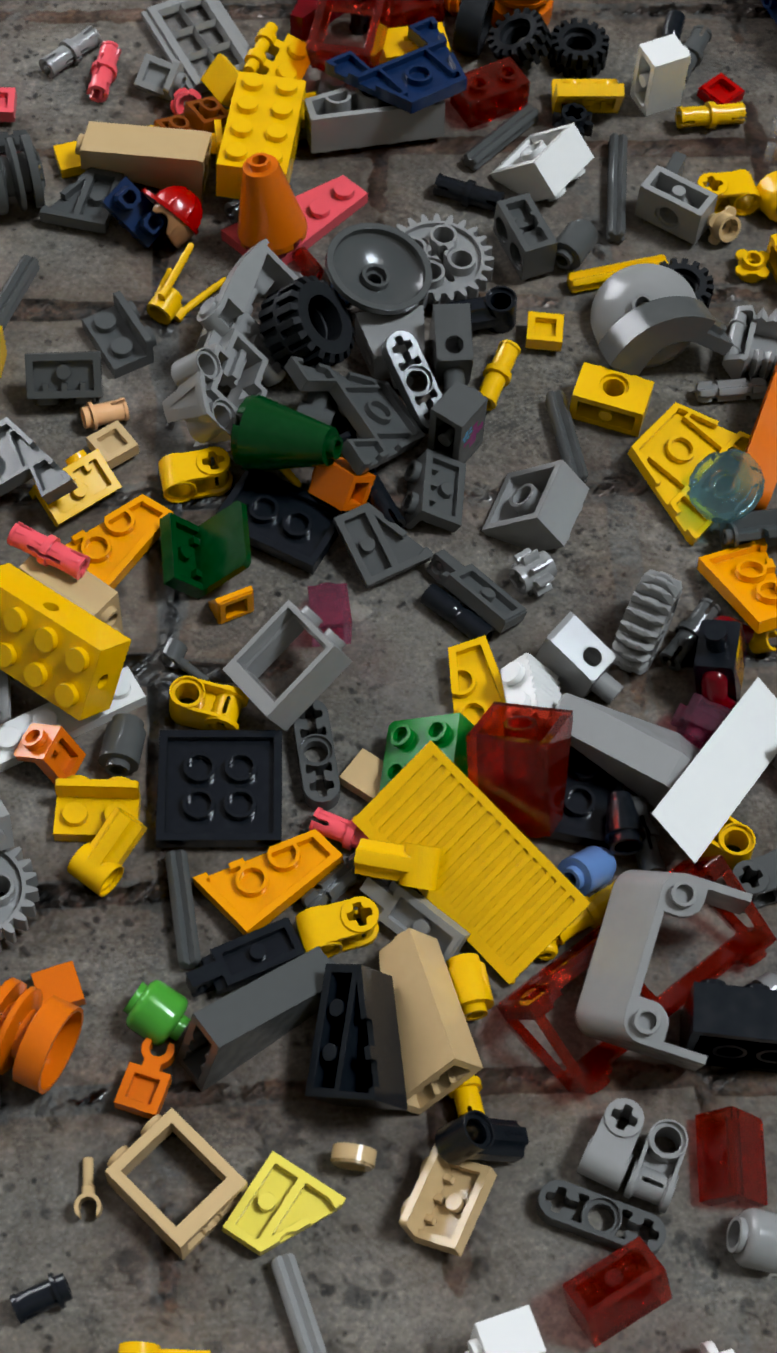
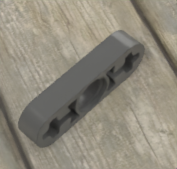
(395, 361)
(327, 767)
(617, 1209)

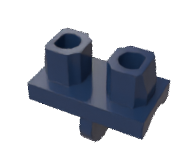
(134, 212)

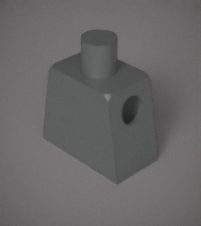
(451, 344)

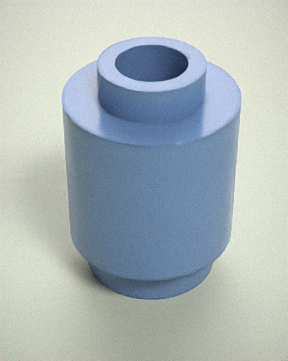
(589, 868)

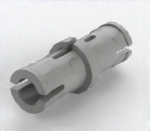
(70, 51)

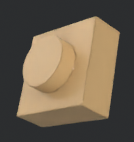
(114, 444)

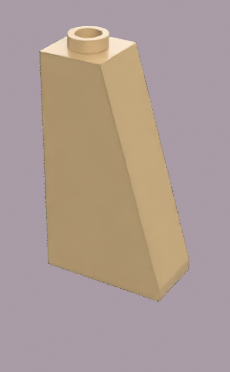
(148, 154)
(431, 1023)

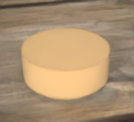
(353, 1156)

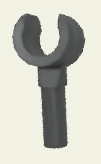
(173, 658)

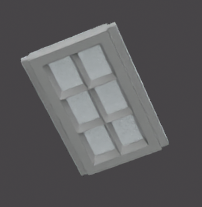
(195, 35)

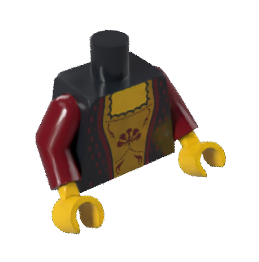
(722, 657)

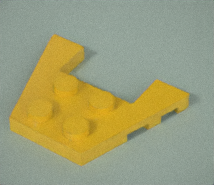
(669, 456)

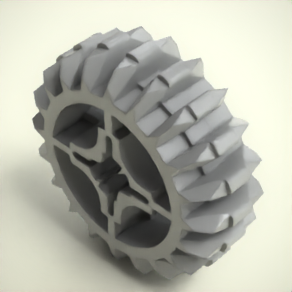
(646, 621)

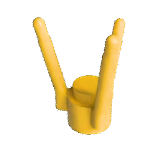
(167, 300)

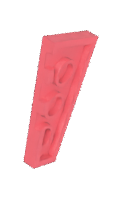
(323, 208)

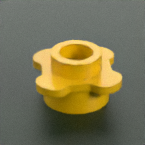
(752, 265)

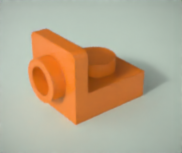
(50, 750)

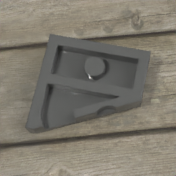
(378, 546)

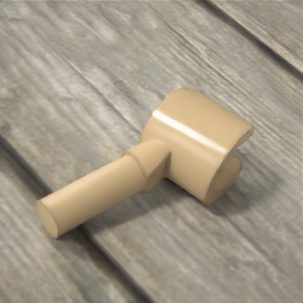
(88, 1188)

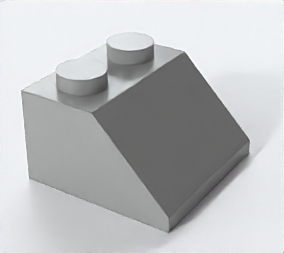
(537, 507)

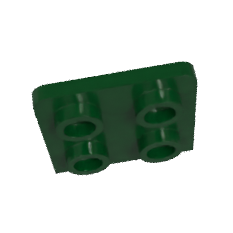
(205, 555)

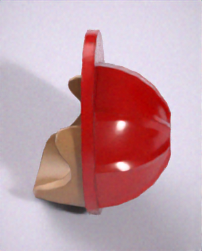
(181, 210)

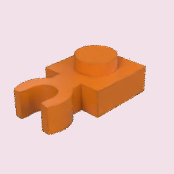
(146, 1085)

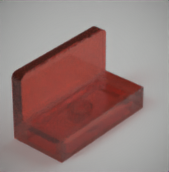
(730, 1157)

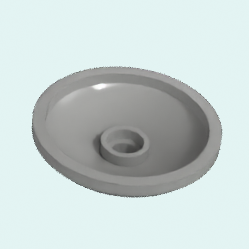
(629, 288)

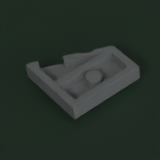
(81, 202)

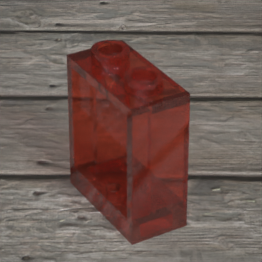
(381, 15)

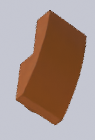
(196, 116)

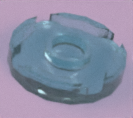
(726, 486)

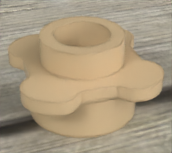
(723, 226)

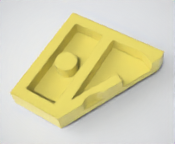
(279, 1206)

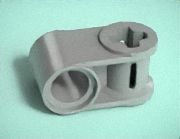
(611, 1148)
(656, 1172)

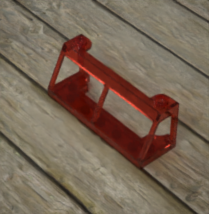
(540, 992)

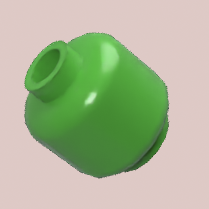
(157, 1012)

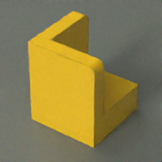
(221, 79)

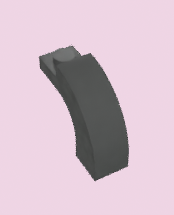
(657, 325)

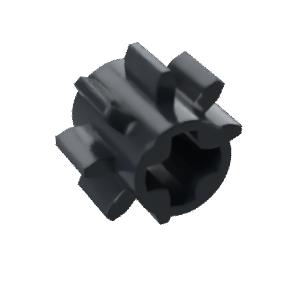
(575, 114)

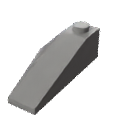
(629, 748)

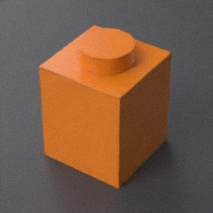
(340, 485)

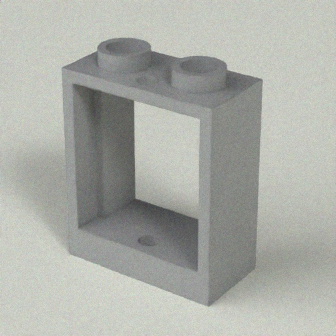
(269, 645)

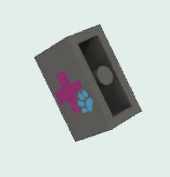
(457, 422)

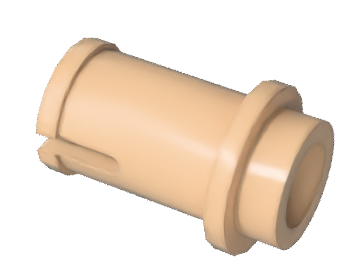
(104, 413)

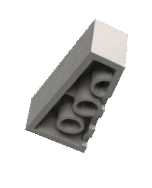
(360, 120)

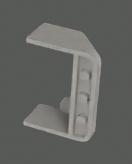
(610, 995)

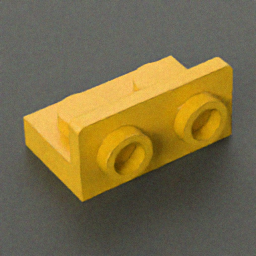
(593, 94)
(94, 484)
(87, 803)

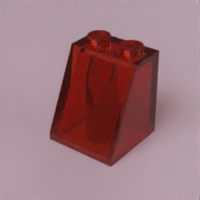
(522, 763)

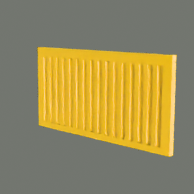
(488, 869)

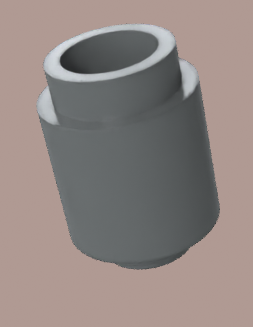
(575, 244)
(122, 745)

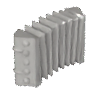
(753, 342)

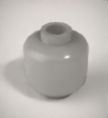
(754, 1239)

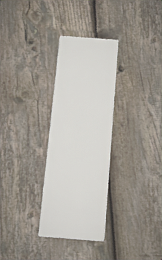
(721, 772)

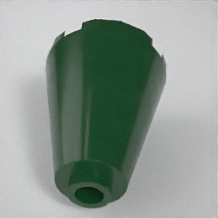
(281, 438)

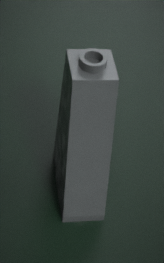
(252, 1018)

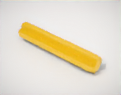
(594, 277)

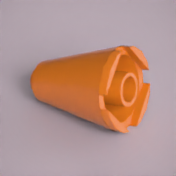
(268, 206)

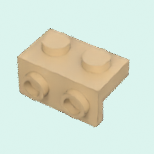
(446, 1203)

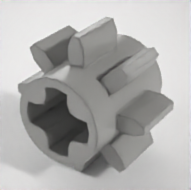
(533, 572)

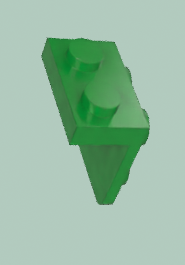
(409, 736)

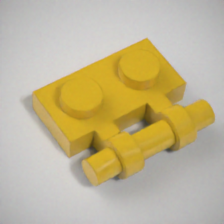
(290, 55)

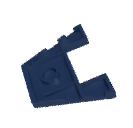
(411, 79)

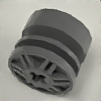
(21, 175)

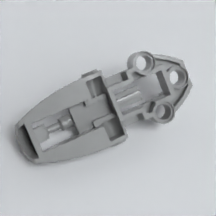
(228, 350)

